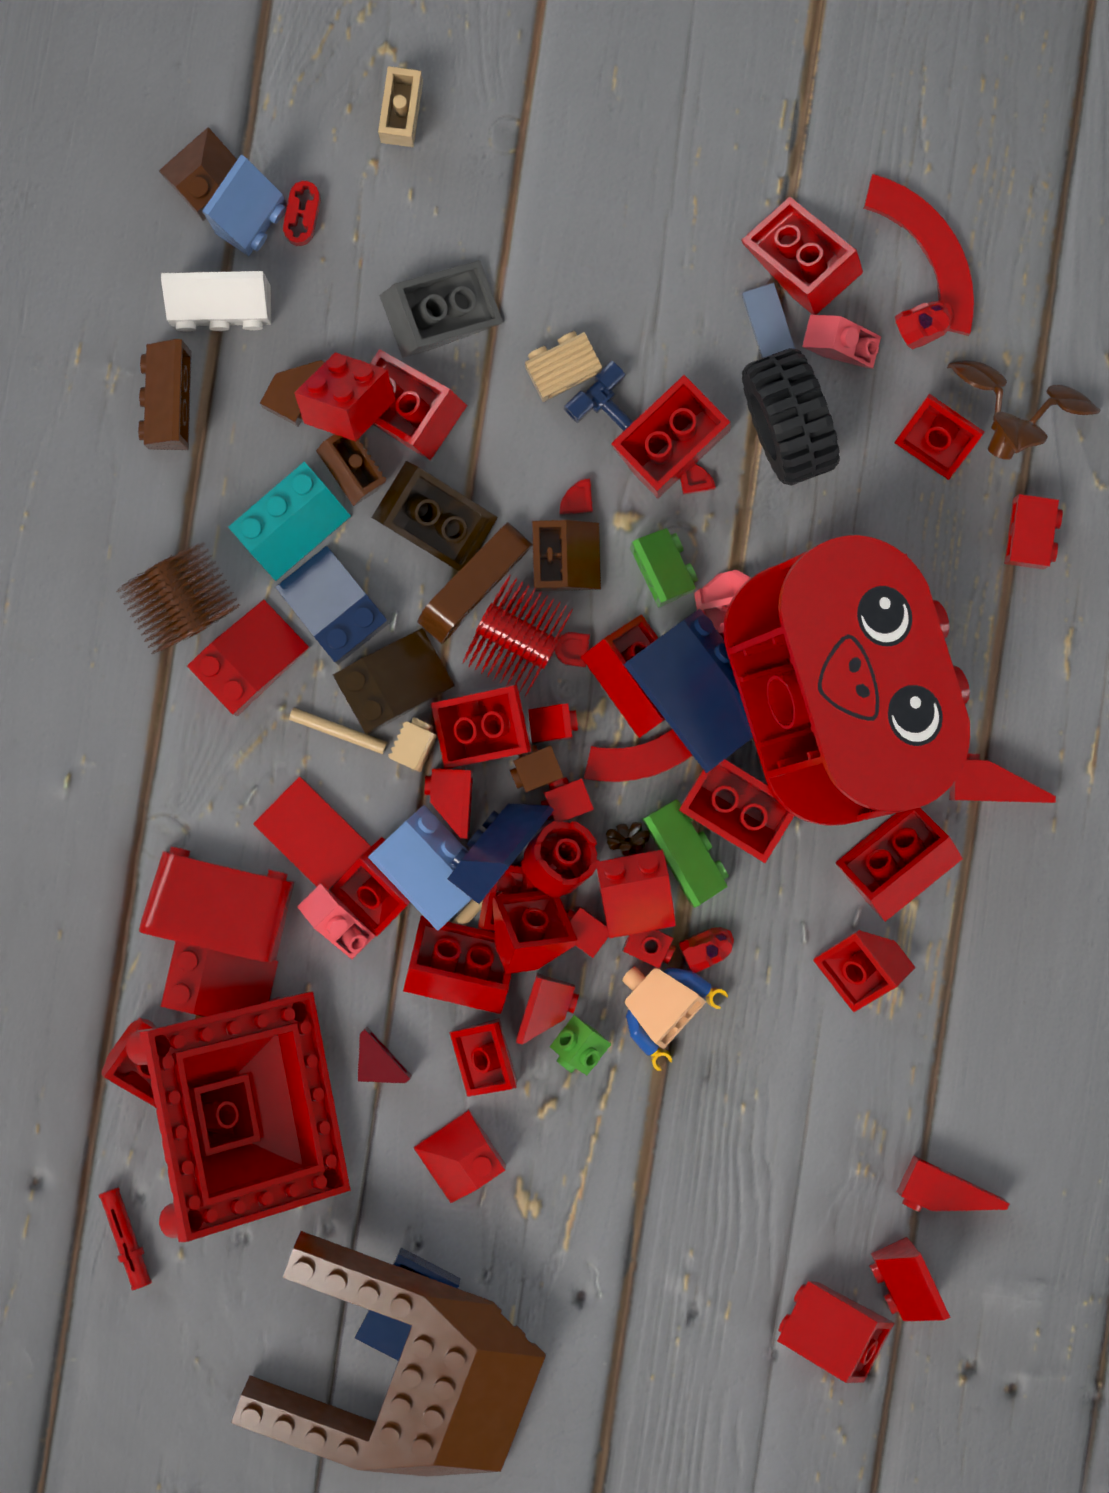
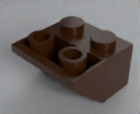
(566, 555)

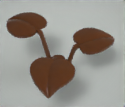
(1010, 432)

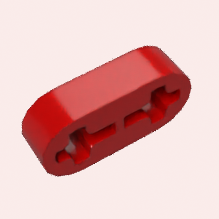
(294, 210)

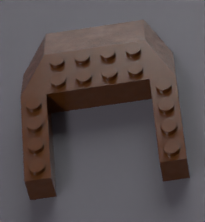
(452, 1390)

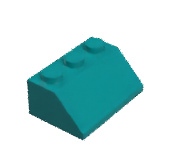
(289, 521)

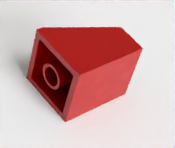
(636, 893)
(834, 1332)

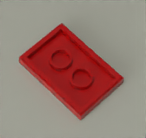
(311, 834)

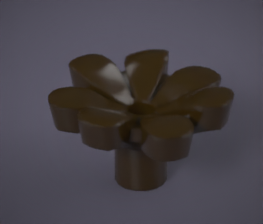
(627, 839)

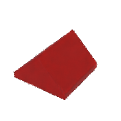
(939, 436)
(484, 1058)

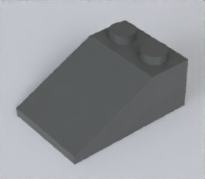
(440, 308)

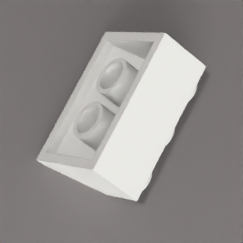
(217, 300)

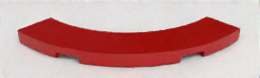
(934, 239)
(636, 761)

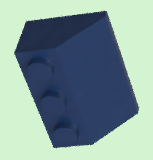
(496, 848)

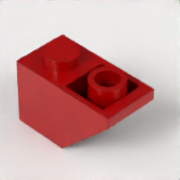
(552, 723)

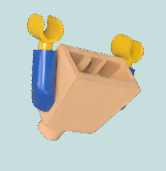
(663, 1006)

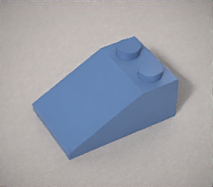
(244, 207)

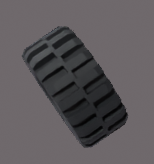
(791, 416)

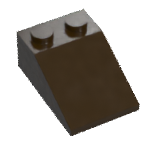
(434, 516)
(393, 681)

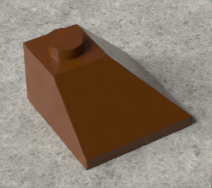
(199, 170)

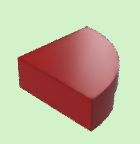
(696, 480)
(577, 499)

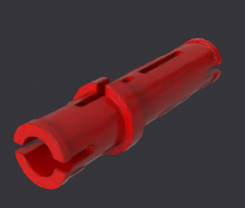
(125, 1239)

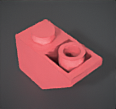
(841, 340)
(335, 921)

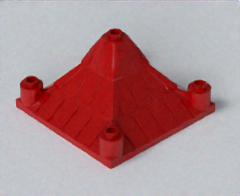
(243, 1114)

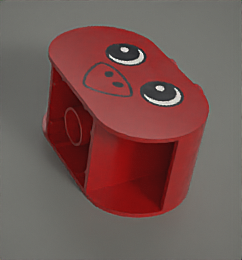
(848, 682)

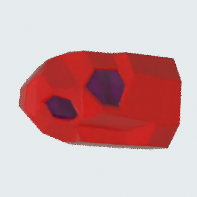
(924, 323)
(707, 948)

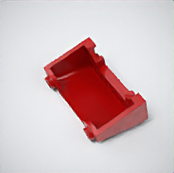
(217, 906)

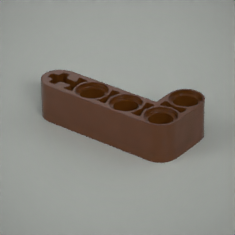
(473, 582)

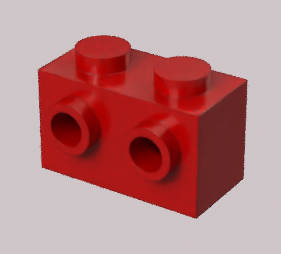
(1033, 532)

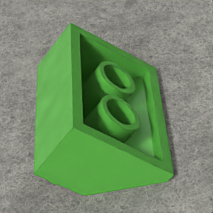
(686, 853)

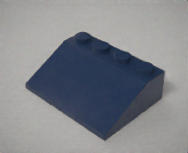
(694, 689)

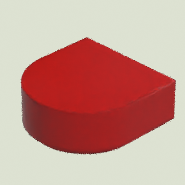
(571, 648)

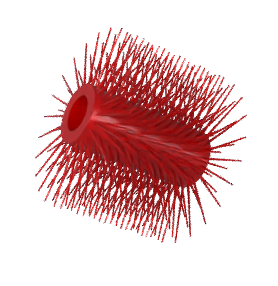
(516, 635)

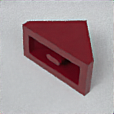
(377, 1062)

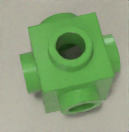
(579, 1046)

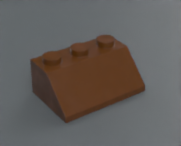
(166, 395)

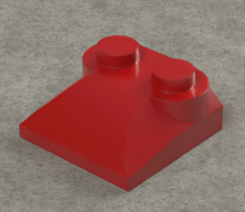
(124, 1072)

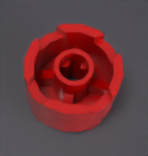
(560, 858)

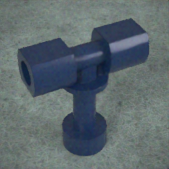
(600, 397)

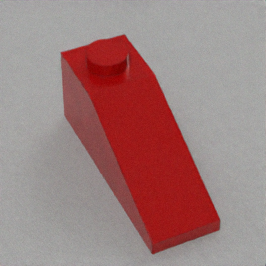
(989, 782)
(942, 1191)

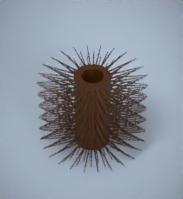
(178, 597)

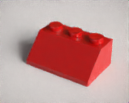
(671, 436)
(607, 664)
(737, 809)
(899, 861)
(457, 967)

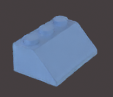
(419, 863)

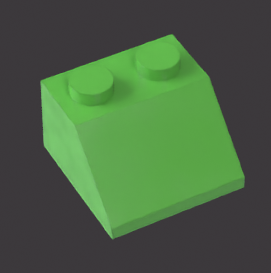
(663, 567)

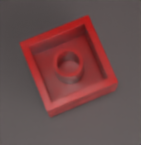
(345, 396)

